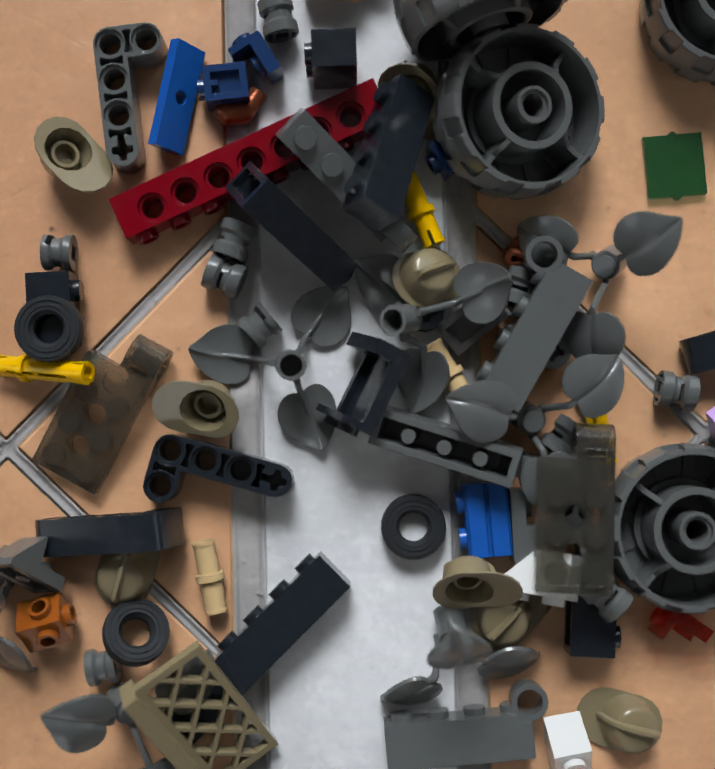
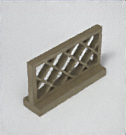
(169, 735)

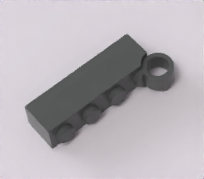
(333, 168)
(538, 323)
(448, 446)
(464, 735)

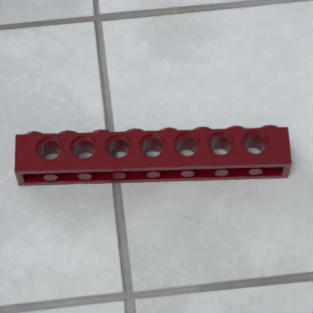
(133, 204)

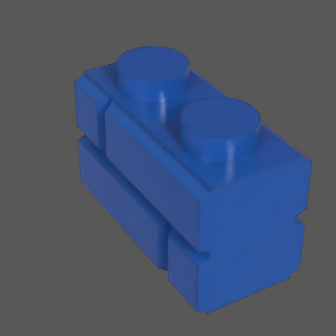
(485, 519)

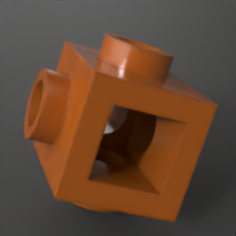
(45, 621)

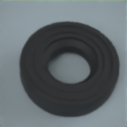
(26, 324)
(435, 527)
(135, 655)

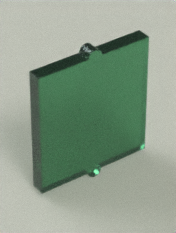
(674, 166)

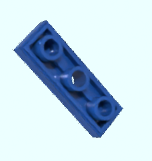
(176, 97)

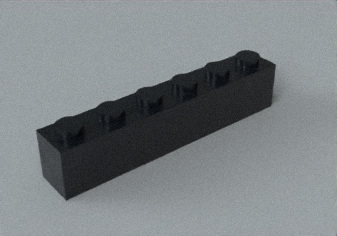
(274, 628)

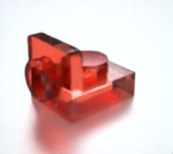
(685, 625)

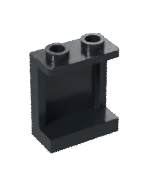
(369, 386)

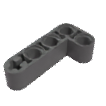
(126, 98)

